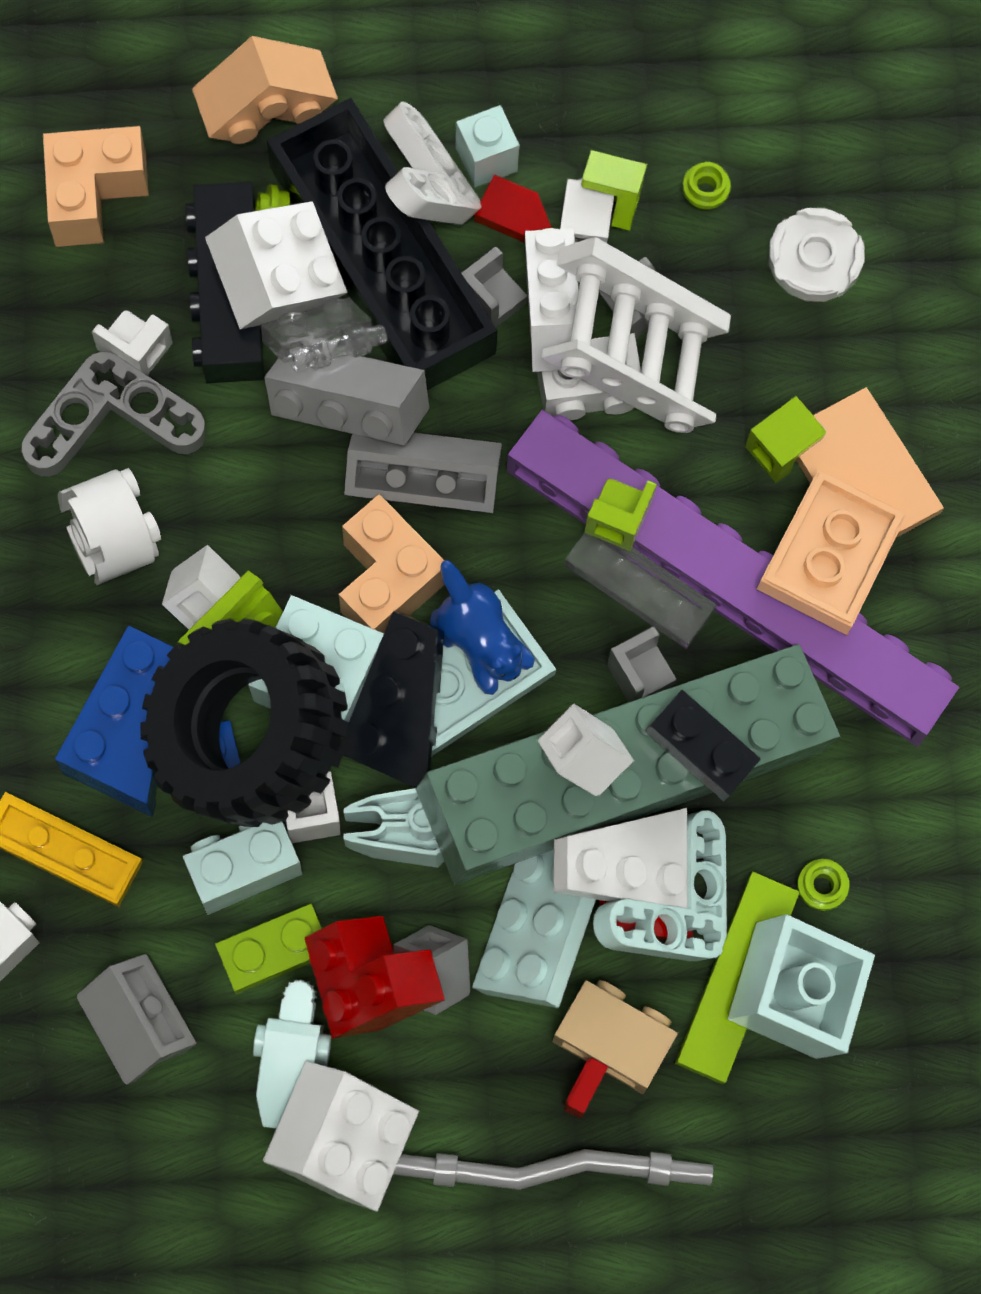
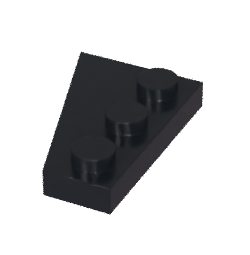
(396, 707)

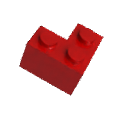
(364, 981)

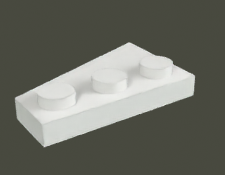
(627, 861)

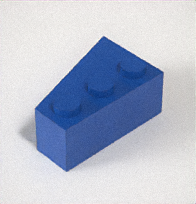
(106, 738)

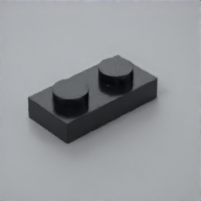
(703, 745)

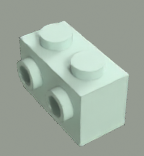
(241, 864)

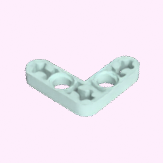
(704, 915)

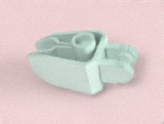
(403, 831)
(285, 1048)

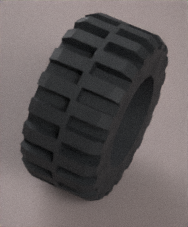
(188, 712)

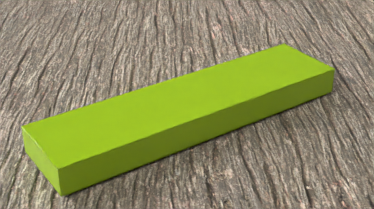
(711, 1038)

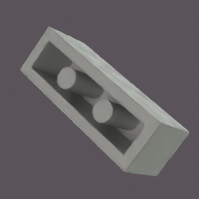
(351, 397)
(425, 471)

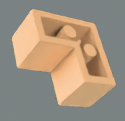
(263, 83)
(84, 170)
(399, 566)

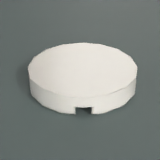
(816, 254)

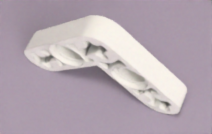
(434, 184)

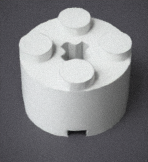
(109, 525)

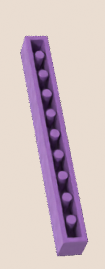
(710, 558)

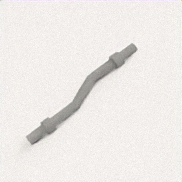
(657, 1169)

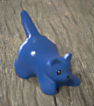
(476, 625)

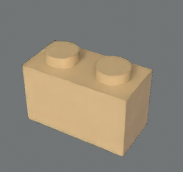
(616, 1034)

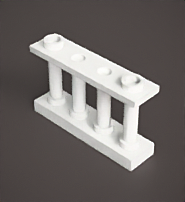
(664, 306)

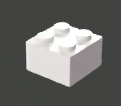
(275, 263)
(341, 1135)

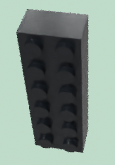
(385, 258)

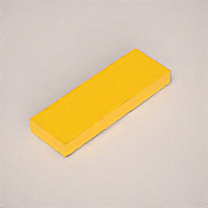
(66, 850)

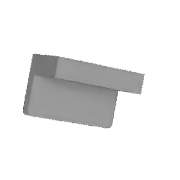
(135, 1017)

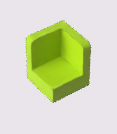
(618, 178)
(784, 438)
(619, 513)

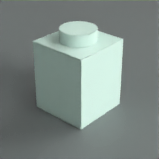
(487, 146)

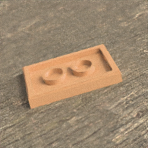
(870, 457)
(832, 552)

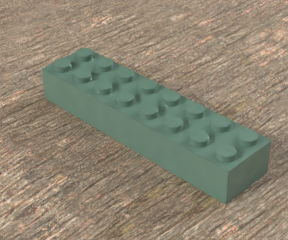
(515, 802)

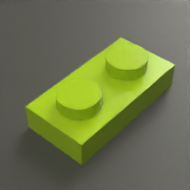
(268, 949)

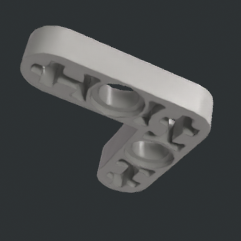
(100, 400)

